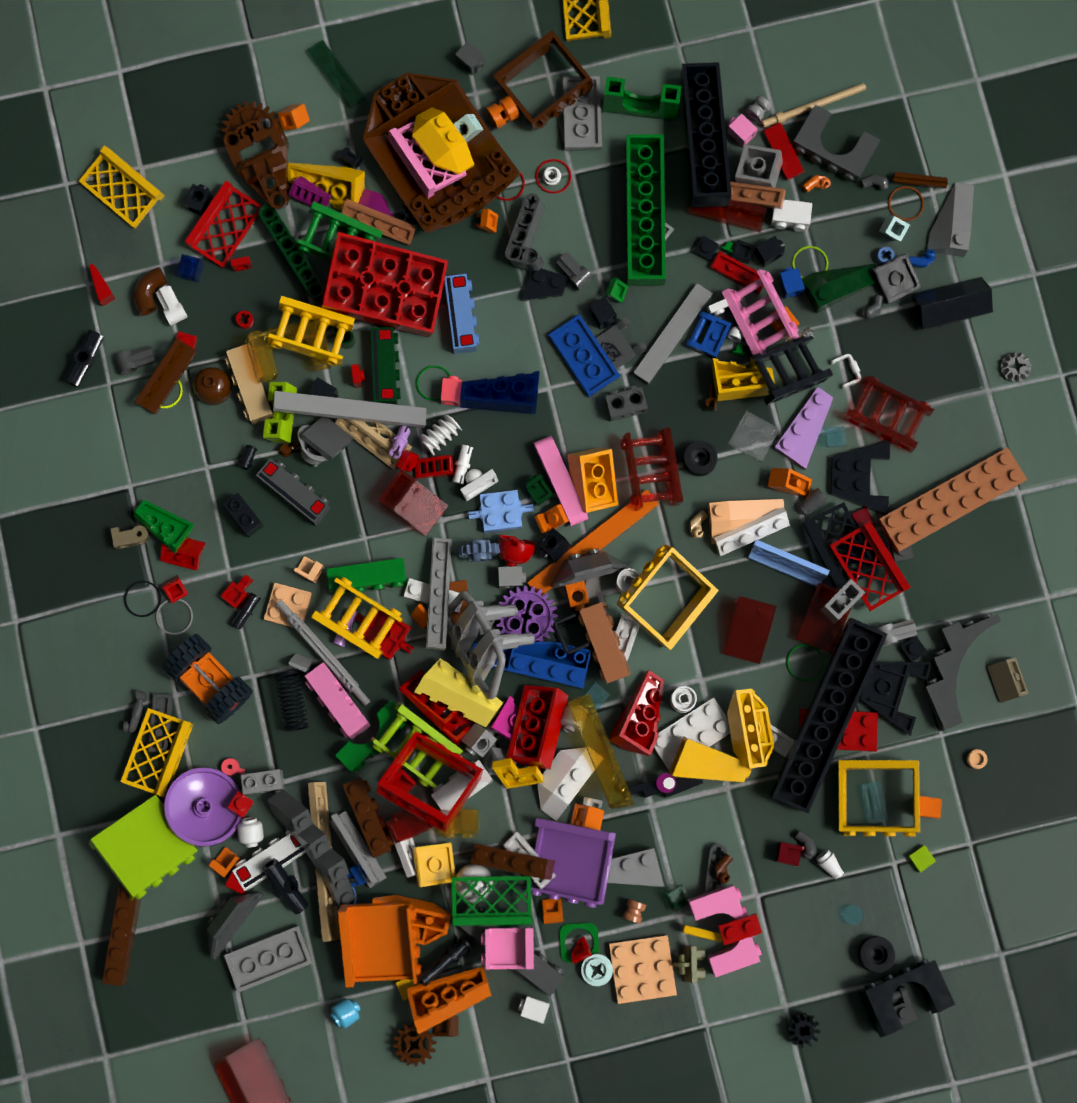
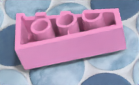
(337, 701)

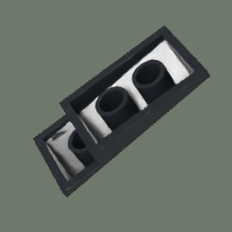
(953, 303)

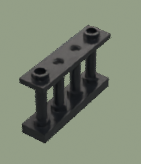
(789, 387)

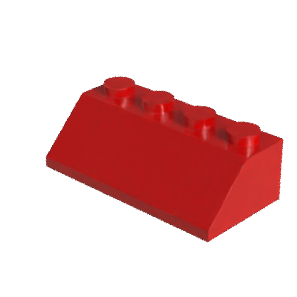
(537, 726)

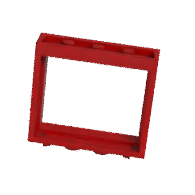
(413, 804)

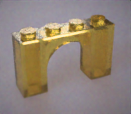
(262, 355)

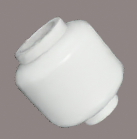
(250, 831)

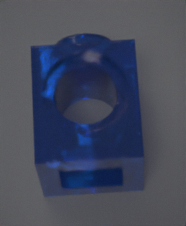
(190, 268)

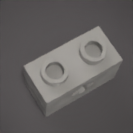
(842, 601)
(262, 782)

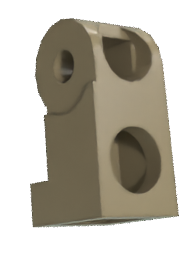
(137, 536)

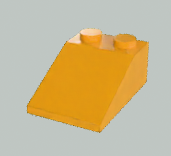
(594, 478)

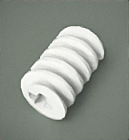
(440, 434)

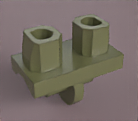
(688, 964)

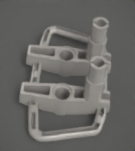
(489, 647)

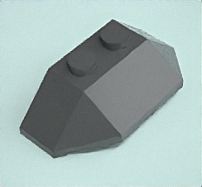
(586, 567)
(229, 920)

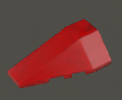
(639, 720)

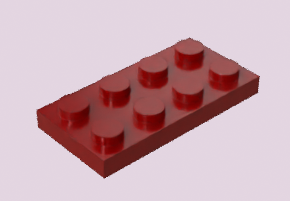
(859, 733)

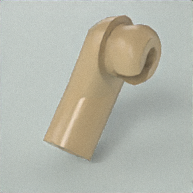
(695, 524)

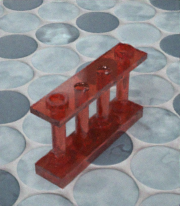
(890, 432)
(667, 458)

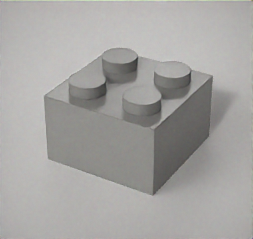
(759, 166)

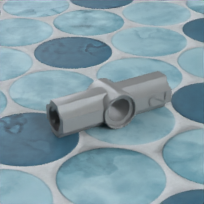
(898, 631)

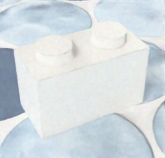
(792, 215)

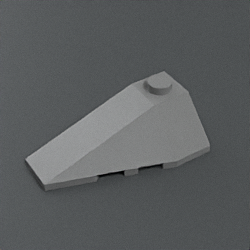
(953, 226)

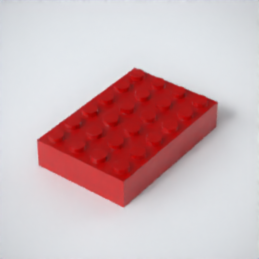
(384, 284)

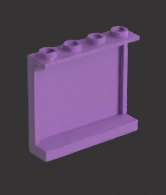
(580, 861)

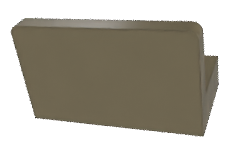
(1008, 680)

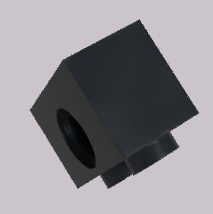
(243, 515)

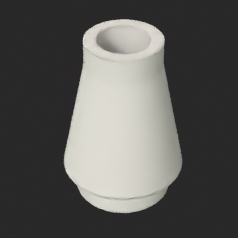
(830, 864)

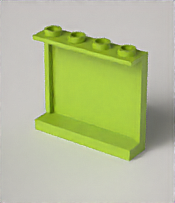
(142, 848)

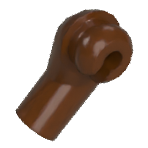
(721, 869)

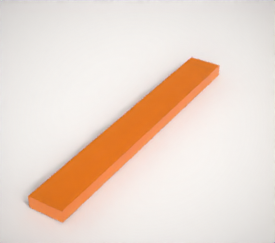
(597, 539)

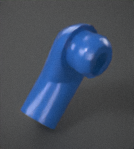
(925, 260)

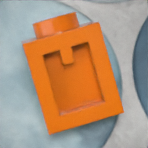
(551, 519)

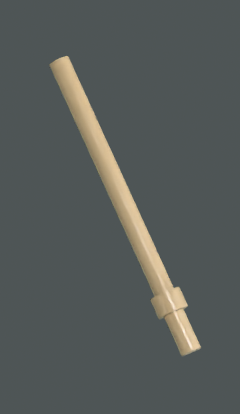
(782, 117)

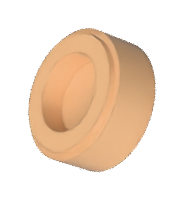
(976, 759)

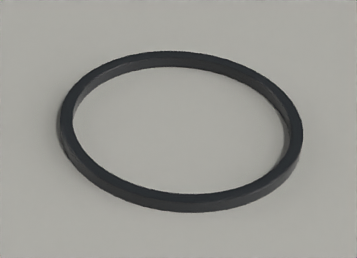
(125, 599)

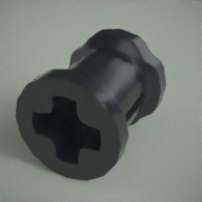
(350, 158)

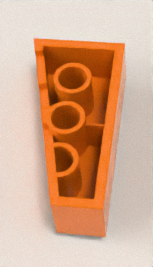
(447, 997)

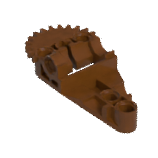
(266, 165)

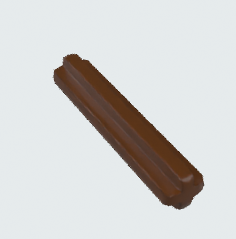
(921, 180)

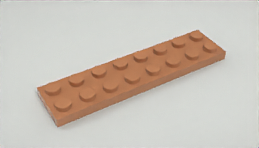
(952, 500)

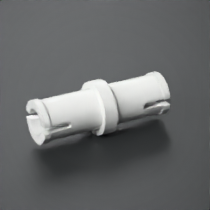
(462, 464)

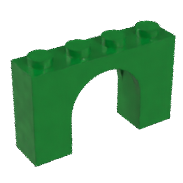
(660, 106)

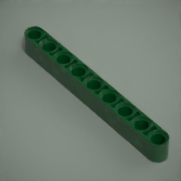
(300, 269)

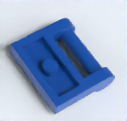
(714, 337)

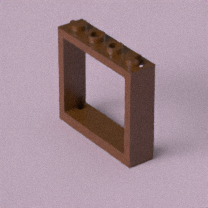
(526, 59)

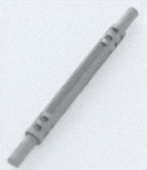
(325, 655)

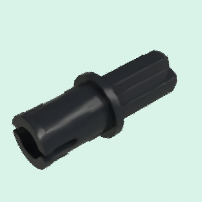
(245, 611)

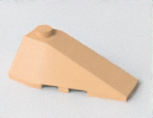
(733, 514)

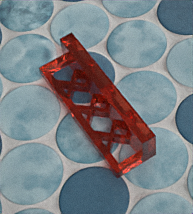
(736, 214)

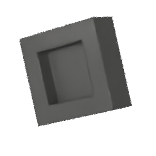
(903, 555)

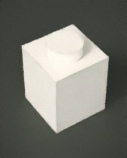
(534, 1009)

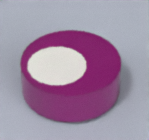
(665, 783)

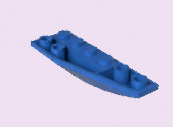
(548, 663)

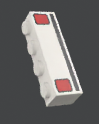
(285, 851)

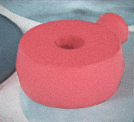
(235, 767)

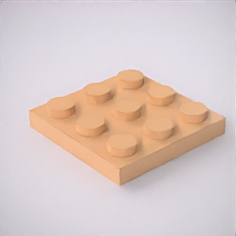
(642, 969)

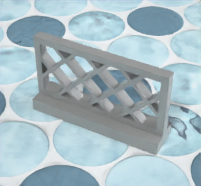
(357, 847)

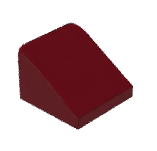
(862, 517)

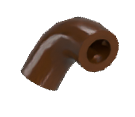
(145, 288)

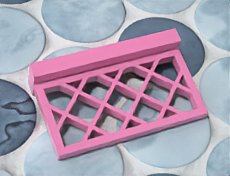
(415, 166)

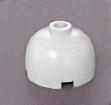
(473, 870)

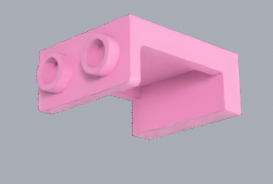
(508, 948)

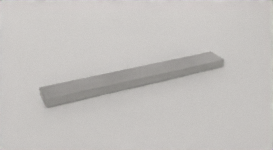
(349, 409)

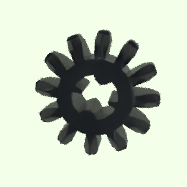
(803, 1037)

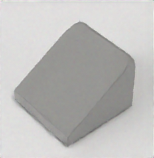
(301, 663)

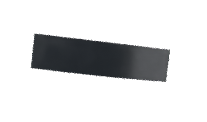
(650, 787)

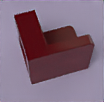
(789, 854)

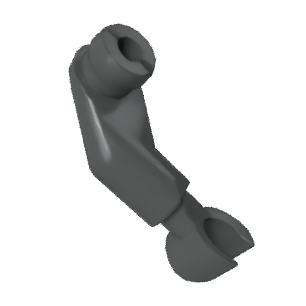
(131, 726)

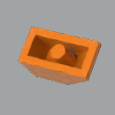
(789, 482)

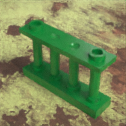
(335, 220)

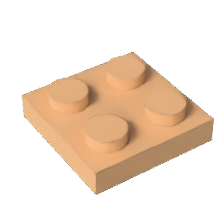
(294, 598)

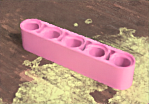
(560, 480)

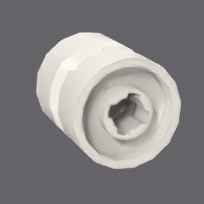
(625, 578)
(683, 699)

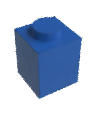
(791, 282)

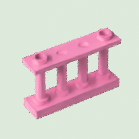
(741, 314)

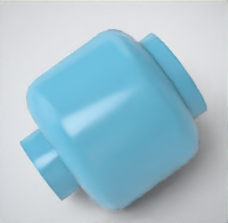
(345, 1013)

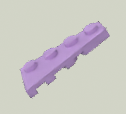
(803, 433)

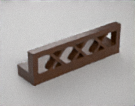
(166, 376)

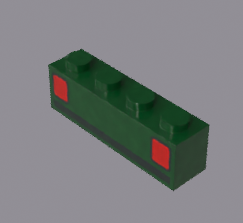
(384, 365)

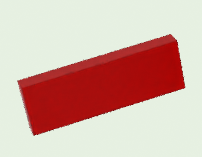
(779, 140)
(735, 270)

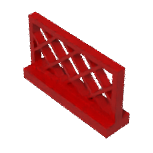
(209, 217)
(883, 555)

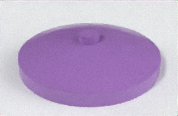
(198, 806)

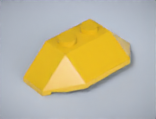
(441, 141)
(750, 728)

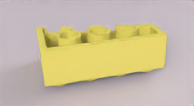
(454, 689)

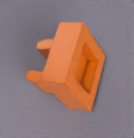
(488, 220)

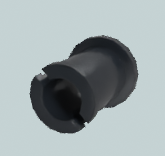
(247, 457)

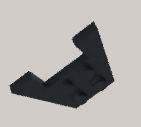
(852, 476)
(886, 687)

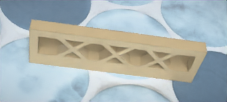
(371, 438)

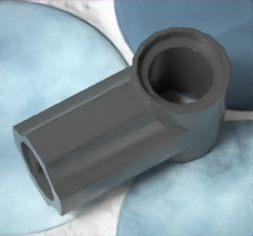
(577, 275)
(131, 360)

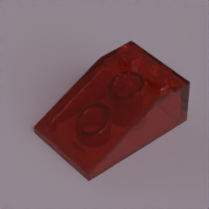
(749, 629)
(406, 825)

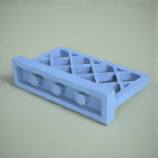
(787, 563)

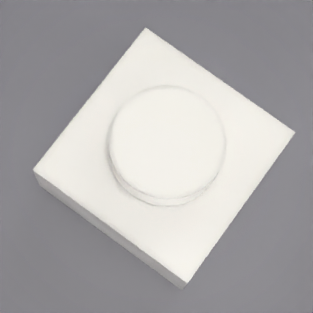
(717, 308)

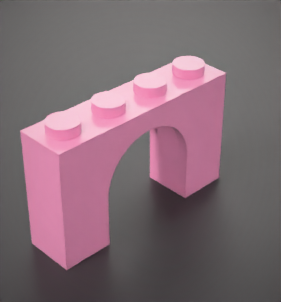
(726, 901)

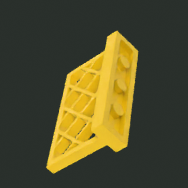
(603, 20)
(129, 173)
(172, 760)

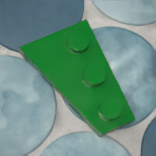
(164, 525)

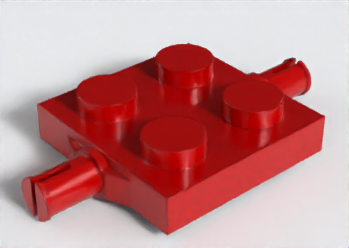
(393, 640)

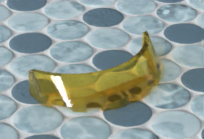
(600, 752)

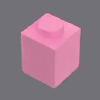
(741, 130)

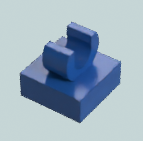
(359, 874)

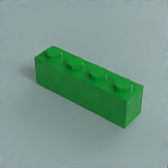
(370, 575)

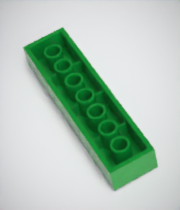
(645, 209)

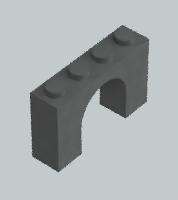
(848, 165)

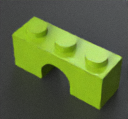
(280, 426)

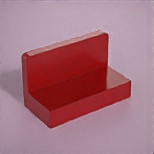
(186, 556)

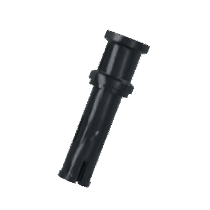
(451, 956)

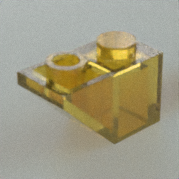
(464, 824)

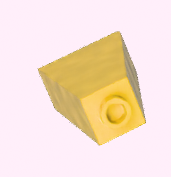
(705, 762)

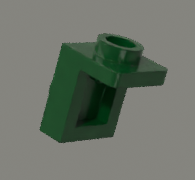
(538, 489)

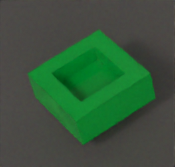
(616, 290)

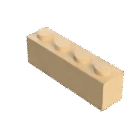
(250, 393)

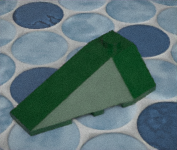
(836, 285)

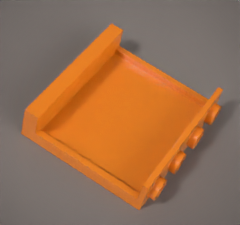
(379, 942)

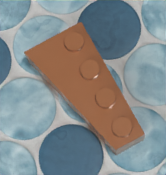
(605, 642)

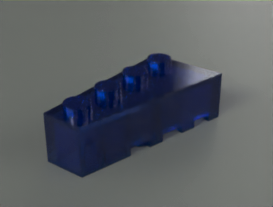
(503, 393)

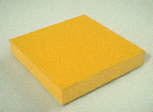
(434, 864)

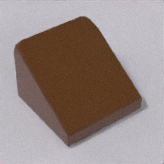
(447, 1028)

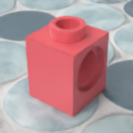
(451, 391)

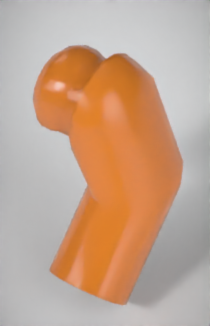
(816, 181)

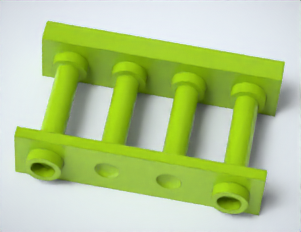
(418, 726)

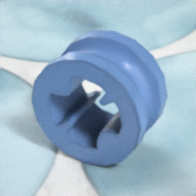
(885, 250)

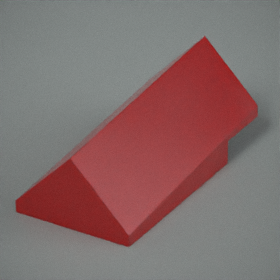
(448, 721)

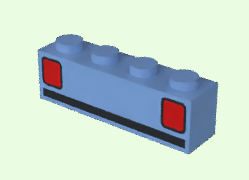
(460, 313)

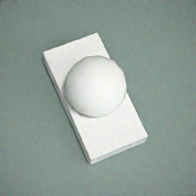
(477, 483)

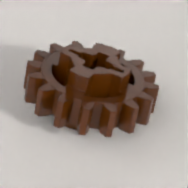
(422, 1050)

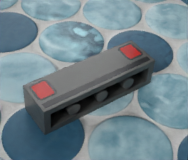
(293, 491)

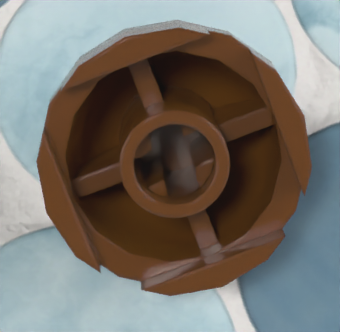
(212, 386)

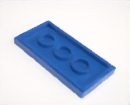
(584, 355)

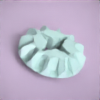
(597, 979)

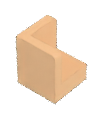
(309, 569)

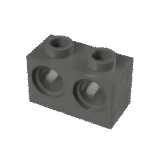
(627, 409)

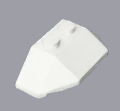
(564, 780)

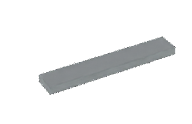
(672, 333)
(438, 594)

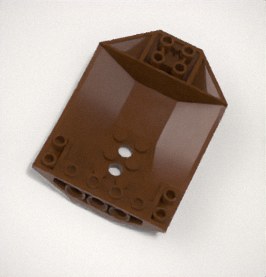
(398, 106)

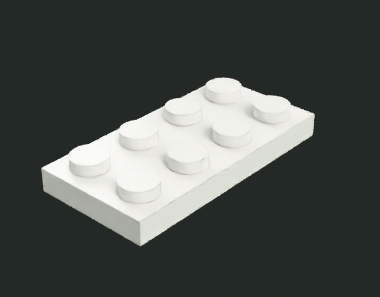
(704, 724)

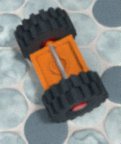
(207, 678)

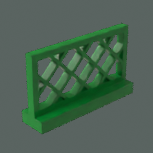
(496, 918)

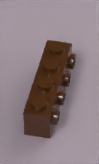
(368, 818)

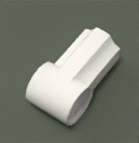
(172, 308)

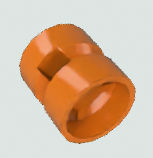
(508, 110)

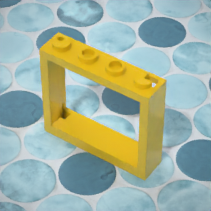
(690, 612)
(909, 831)

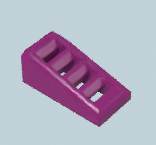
(301, 194)

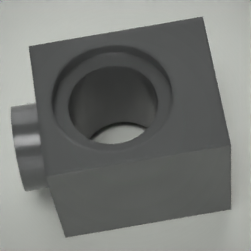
(470, 58)

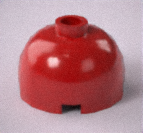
(515, 550)

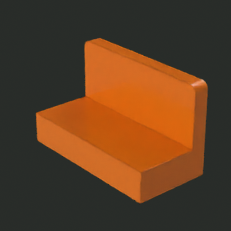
(587, 816)

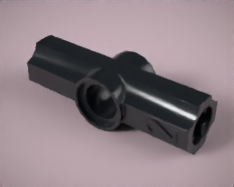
(79, 369)
(285, 886)

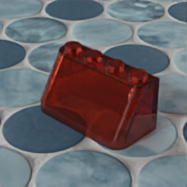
(250, 1076)

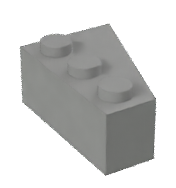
(636, 869)

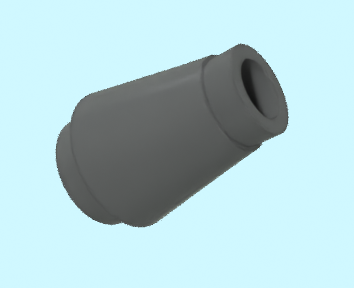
(813, 501)

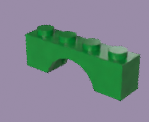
(355, 755)

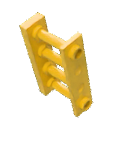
(324, 318)
(340, 626)

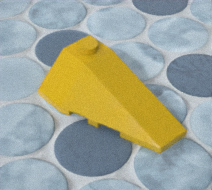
(339, 182)

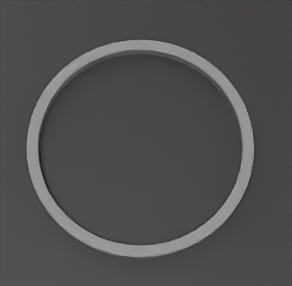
(177, 633)

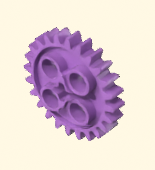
(543, 620)

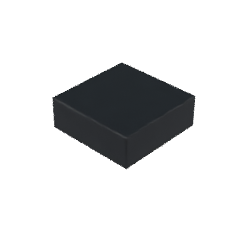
(742, 251)

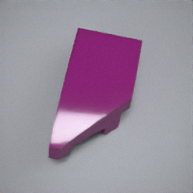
(375, 201)

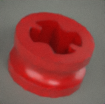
(250, 320)

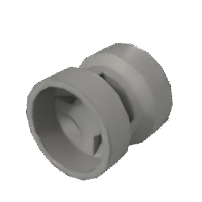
(759, 107)

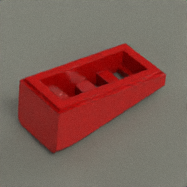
(103, 291)
(442, 473)

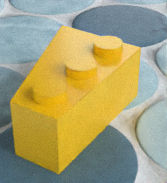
(737, 381)

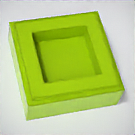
(922, 858)

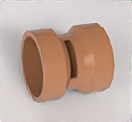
(633, 911)

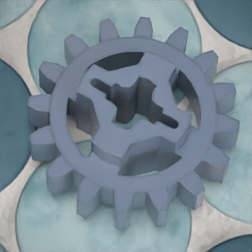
(479, 550)

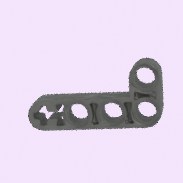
(531, 209)

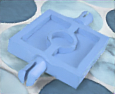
(500, 511)

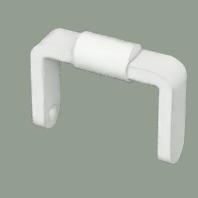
(854, 367)

